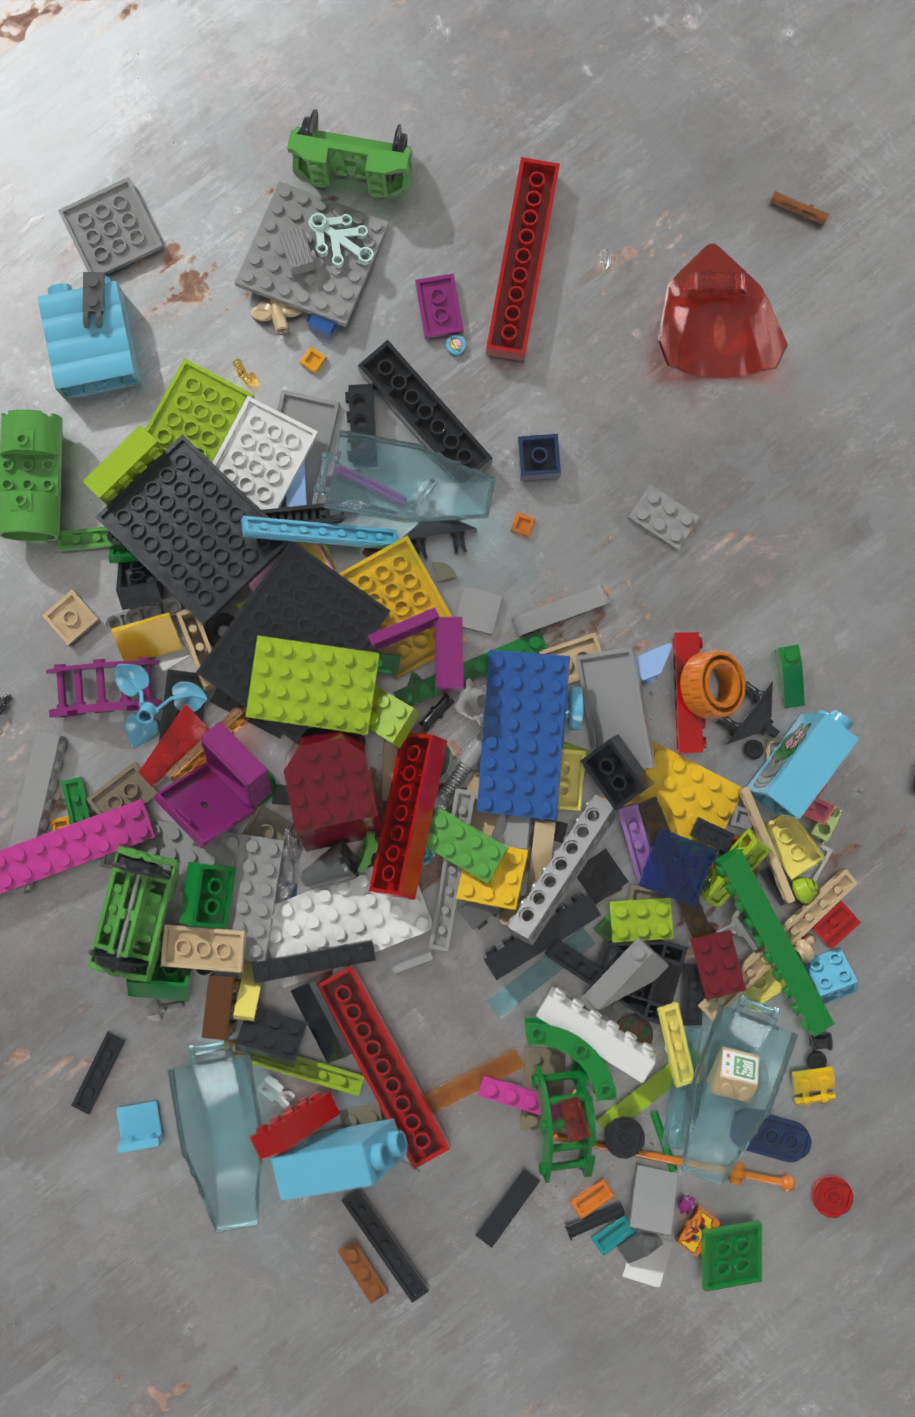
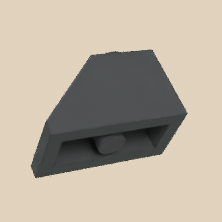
(639, 1245)

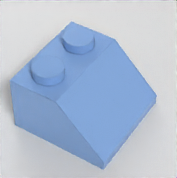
(652, 663)

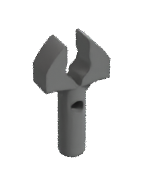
(163, 1008)

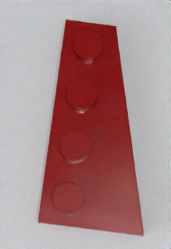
(178, 739)

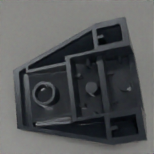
(657, 993)

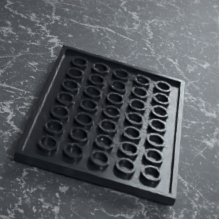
(188, 529)
(293, 602)

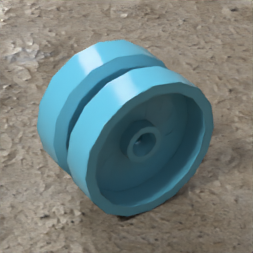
(575, 708)

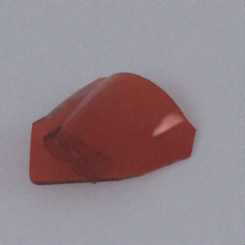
(719, 320)

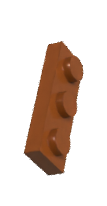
(363, 1270)

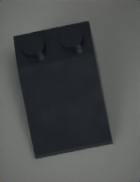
(137, 586)

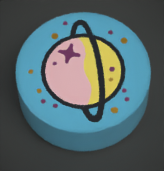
(456, 345)

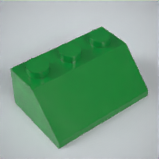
(207, 895)
(165, 984)

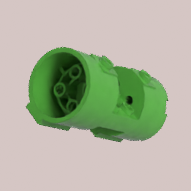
(30, 475)

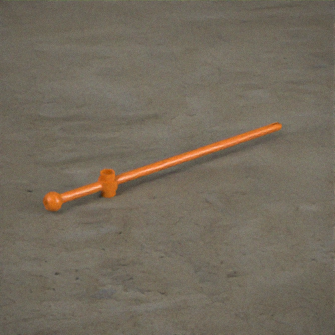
(737, 1175)

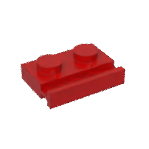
(836, 925)

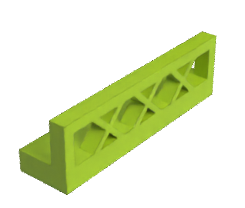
(754, 853)

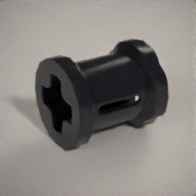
(821, 1042)

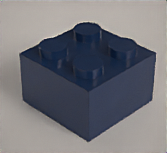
(539, 457)

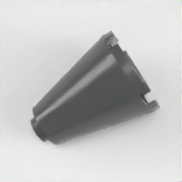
(331, 867)

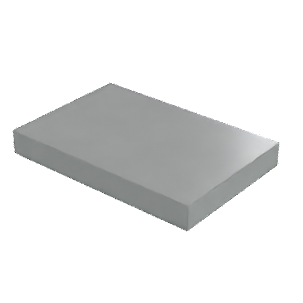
(653, 1200)

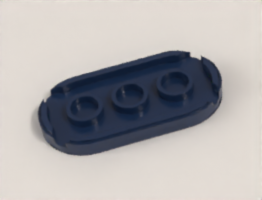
(781, 1139)

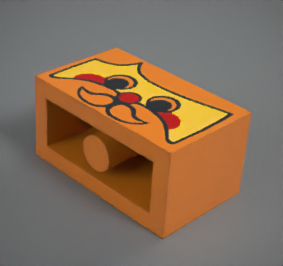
(690, 1232)

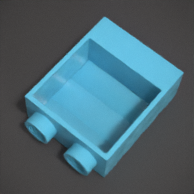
(90, 357)

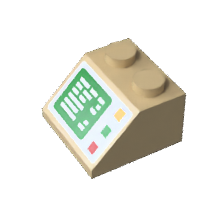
(734, 1074)

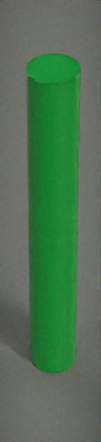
(659, 1130)

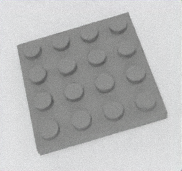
(111, 228)

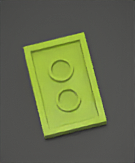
(641, 918)

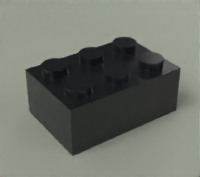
(616, 772)
(272, 1037)

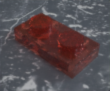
(574, 1119)

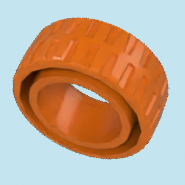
(696, 686)

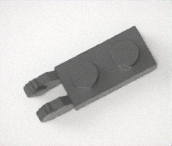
(93, 297)

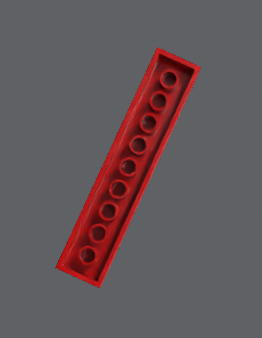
(522, 259)
(384, 1065)

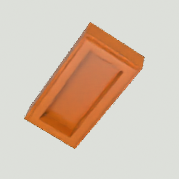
(592, 1198)

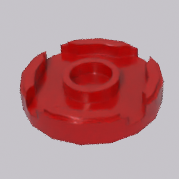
(832, 1196)

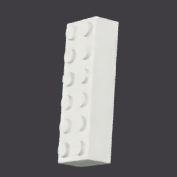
(605, 1037)

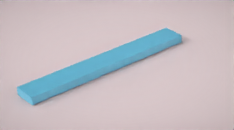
(317, 532)

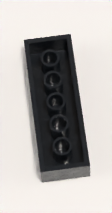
(563, 922)

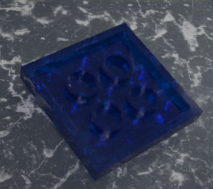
(677, 867)

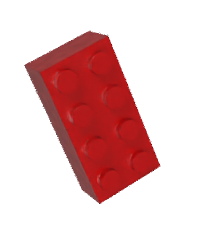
(294, 1124)

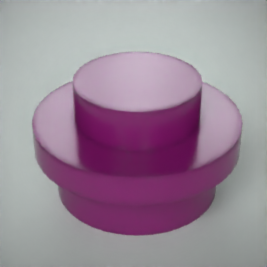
(687, 1205)

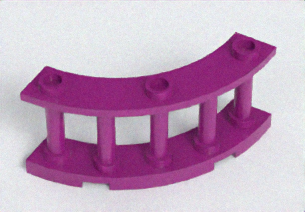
(102, 705)

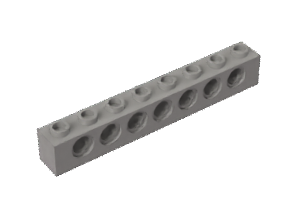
(530, 930)

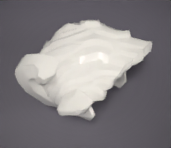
(472, 702)

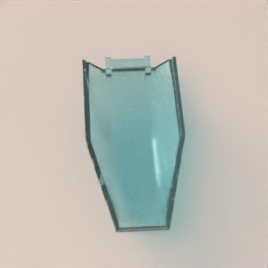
(401, 482)
(214, 1119)
(723, 1126)

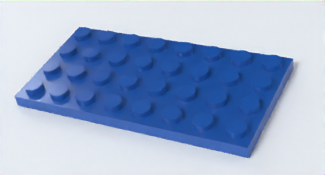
(523, 734)

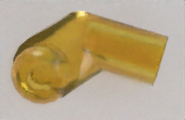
(242, 374)

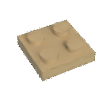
(70, 617)

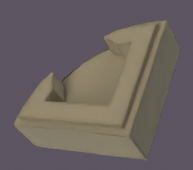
(443, 571)

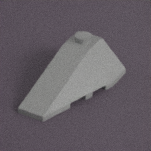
(630, 972)

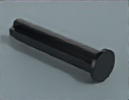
(594, 1220)

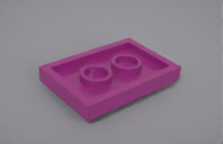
(439, 306)

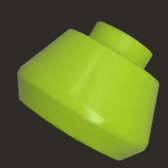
(804, 889)

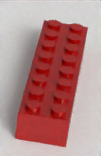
(408, 816)

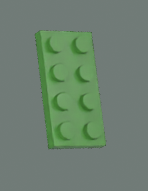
(465, 845)

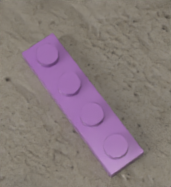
(635, 836)

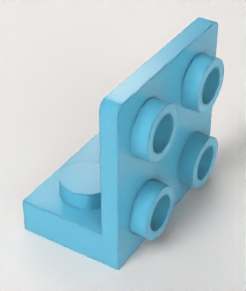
(832, 975)
(139, 1126)

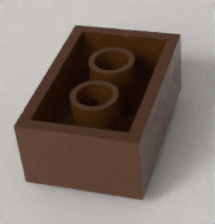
(220, 1006)

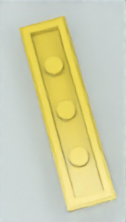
(676, 1044)

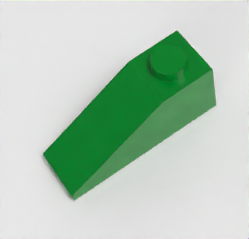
(790, 675)

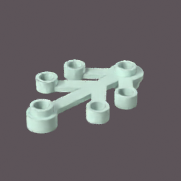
(339, 237)

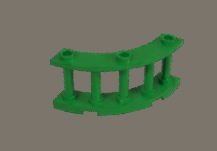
(542, 1033)
(585, 1160)

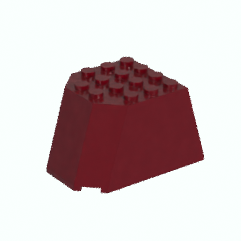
(331, 788)

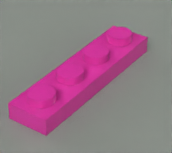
(513, 1096)

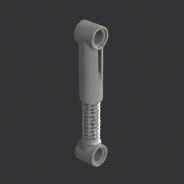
(468, 762)

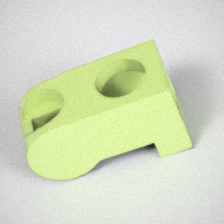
(823, 832)

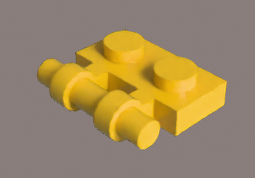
(813, 1080)

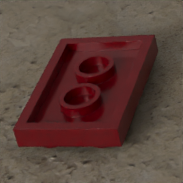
(718, 964)

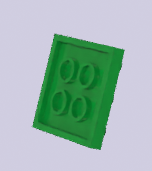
(731, 1255)

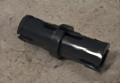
(436, 712)

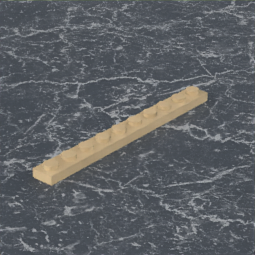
(795, 929)

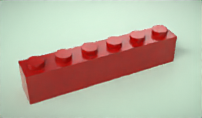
(688, 725)

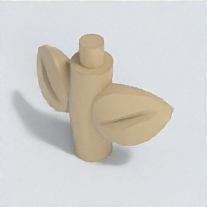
(277, 312)

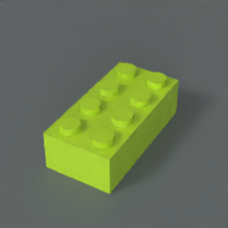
(124, 464)
(391, 717)

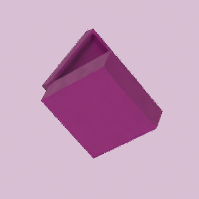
(447, 645)
(228, 782)

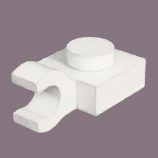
(273, 1090)

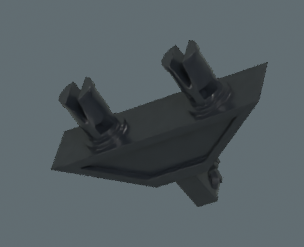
(439, 529)
(756, 719)

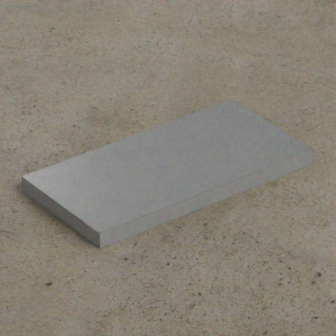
(319, 415)
(616, 701)

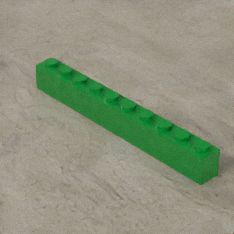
(774, 942)

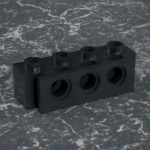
(361, 394)

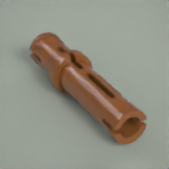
(795, 206)

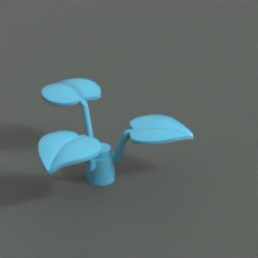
(141, 725)

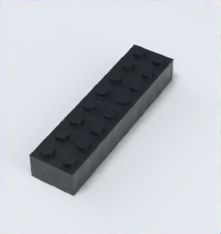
(421, 408)

